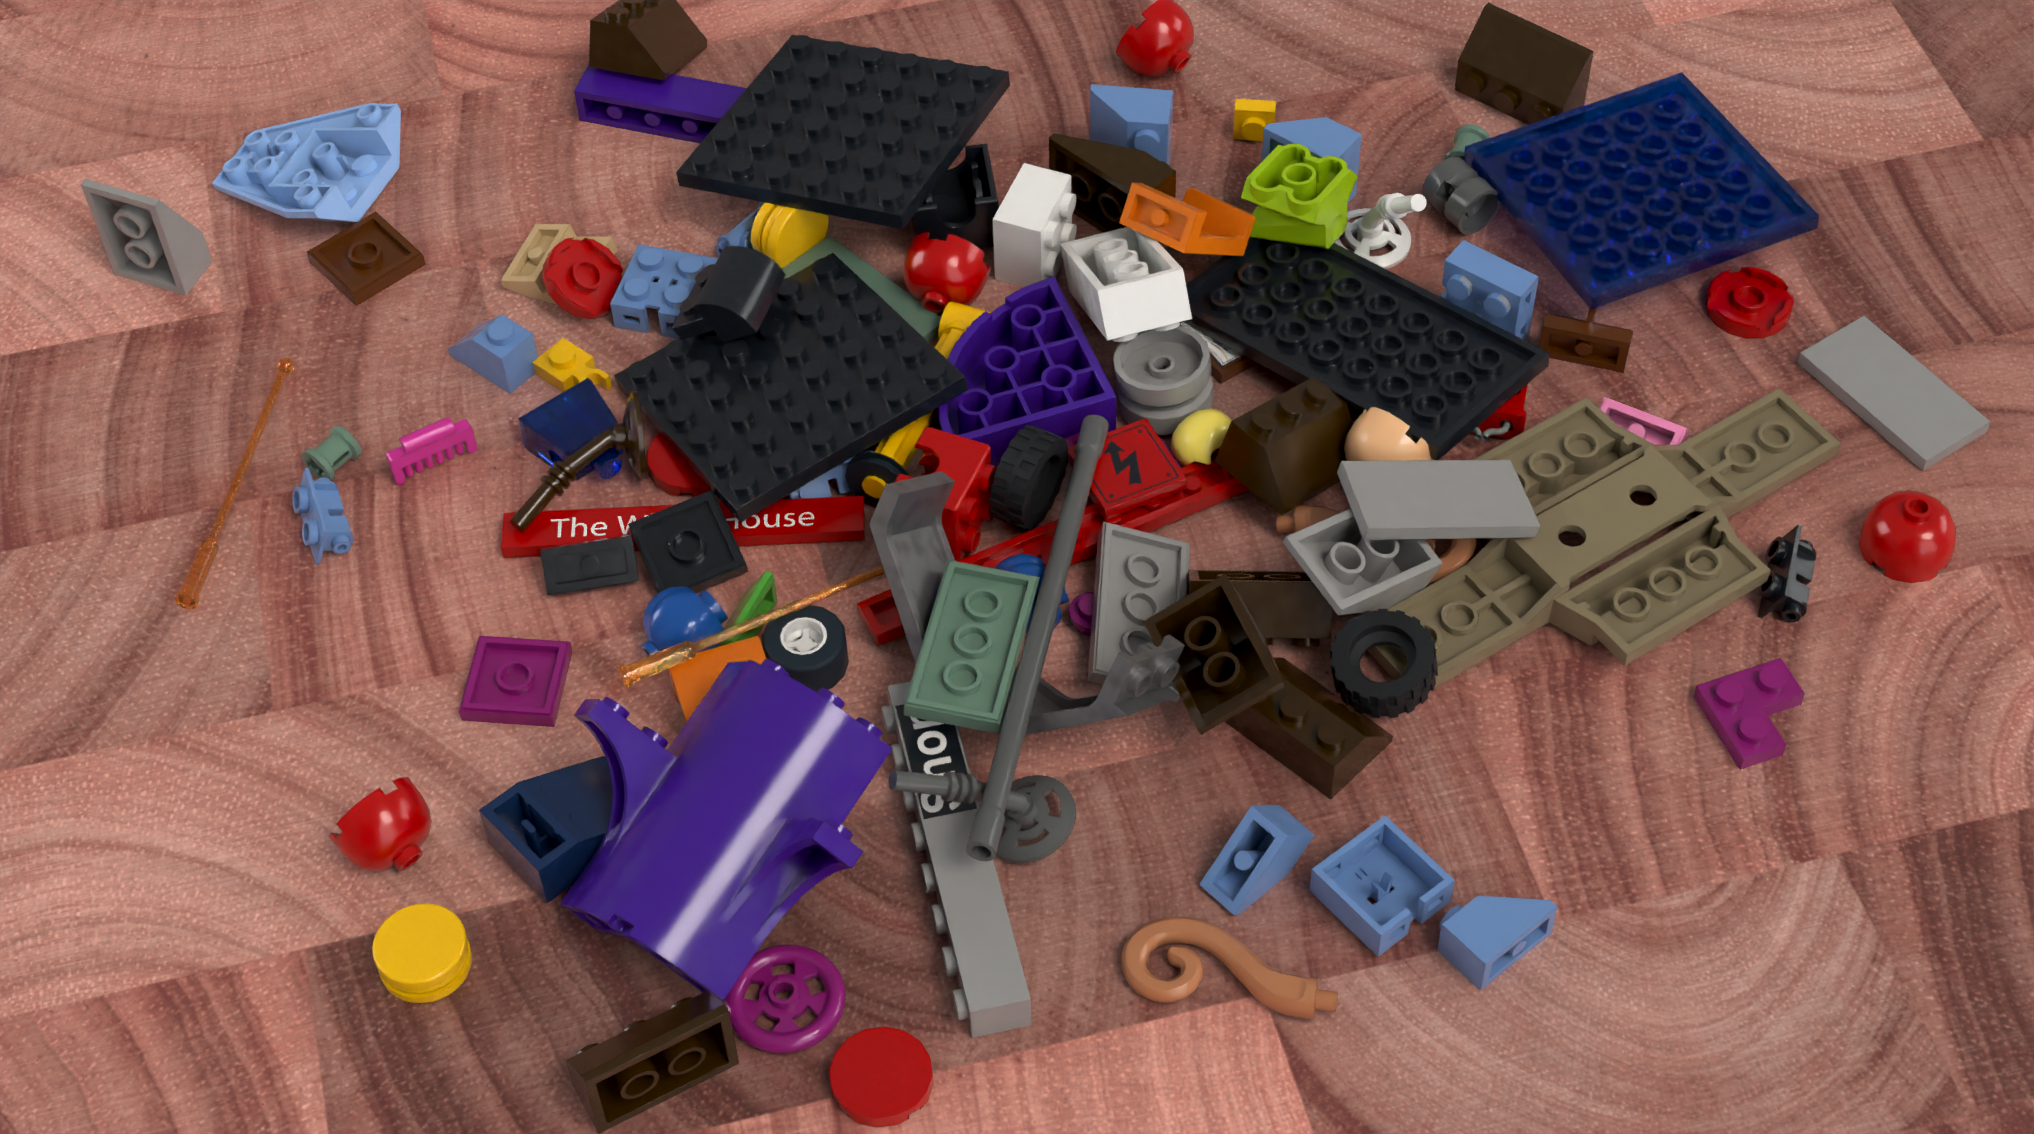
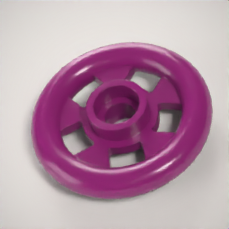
(786, 1035)

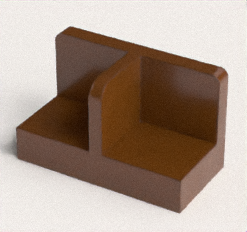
(1586, 341)

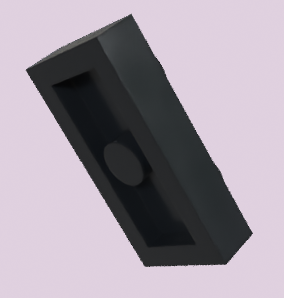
(589, 564)

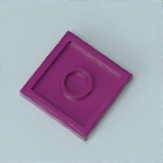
(516, 681)

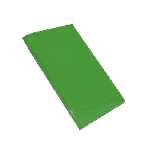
(757, 600)

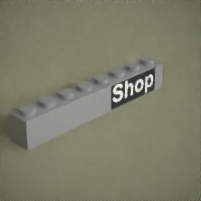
(967, 890)

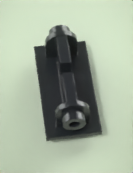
(1789, 561)

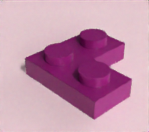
(1741, 706)

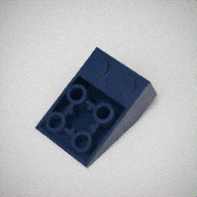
(552, 824)

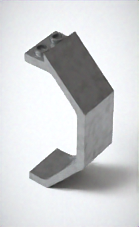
(914, 558)

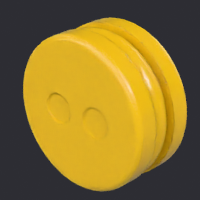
(786, 232)
(422, 953)

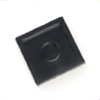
(688, 545)

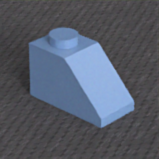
(498, 352)
(1256, 857)
(1493, 934)

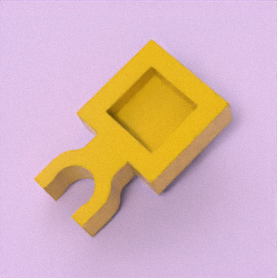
(568, 365)

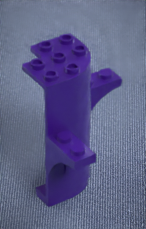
(725, 821)

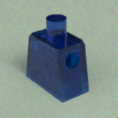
(569, 423)

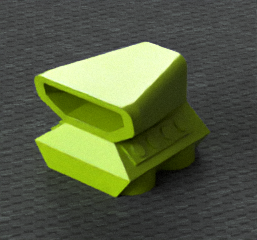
(1300, 197)

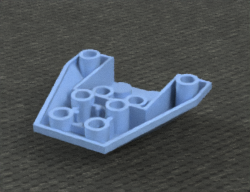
(318, 165)

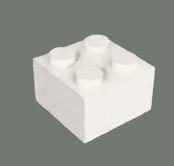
(1033, 225)

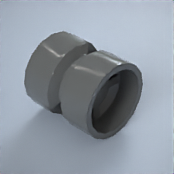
(1461, 195)

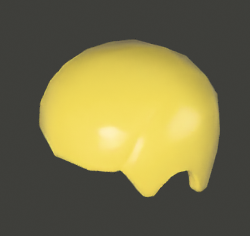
(1199, 436)

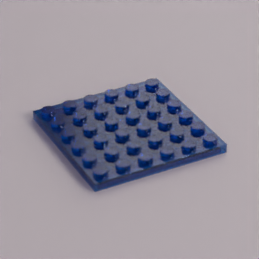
(1639, 189)

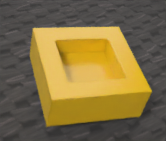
(1251, 118)

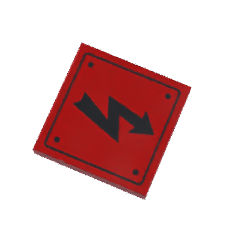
(1132, 470)

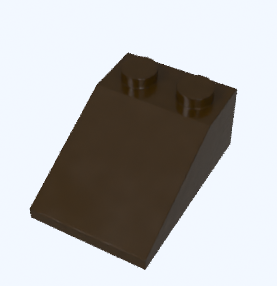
(1104, 176)
(1224, 653)

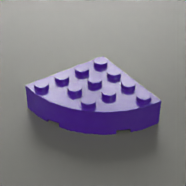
(1026, 369)

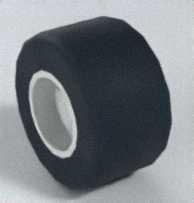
(808, 646)

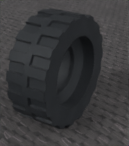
(1029, 477)
(1378, 629)

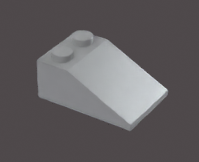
(147, 238)
(1358, 572)

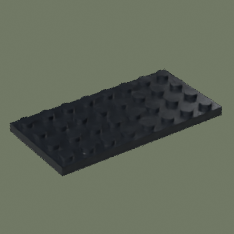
(1363, 336)

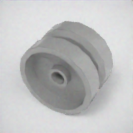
(1163, 377)

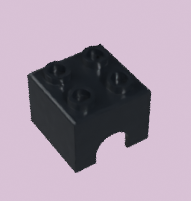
(962, 201)

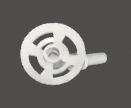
(1371, 233)

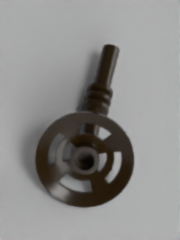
(623, 436)

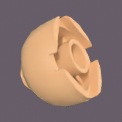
(1382, 437)

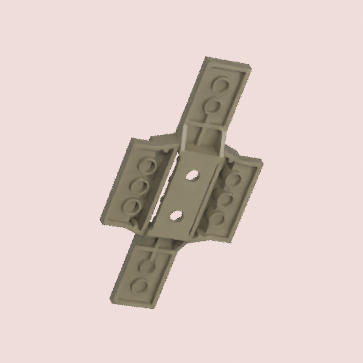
(1580, 482)

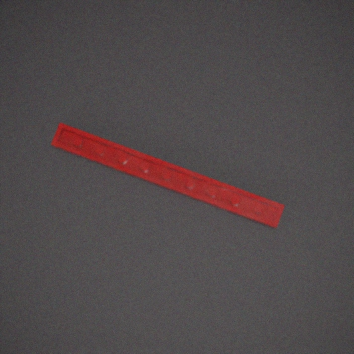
(1205, 488)

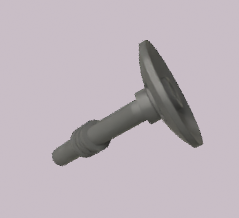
(1024, 814)

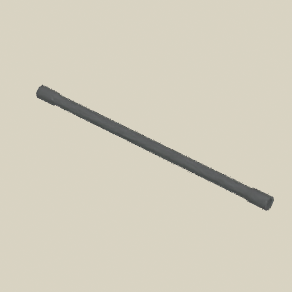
(990, 816)

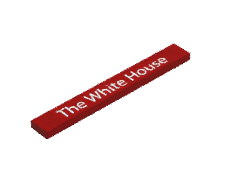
(780, 523)

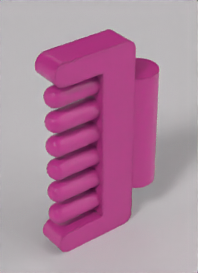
(429, 441)

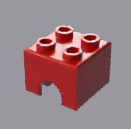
(968, 502)

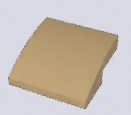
(526, 269)

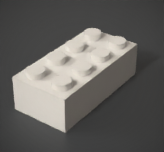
(1126, 283)

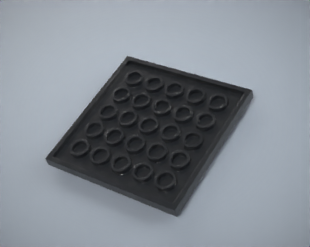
(845, 130)
(797, 396)

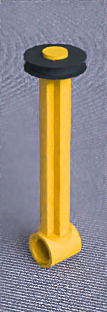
(873, 470)

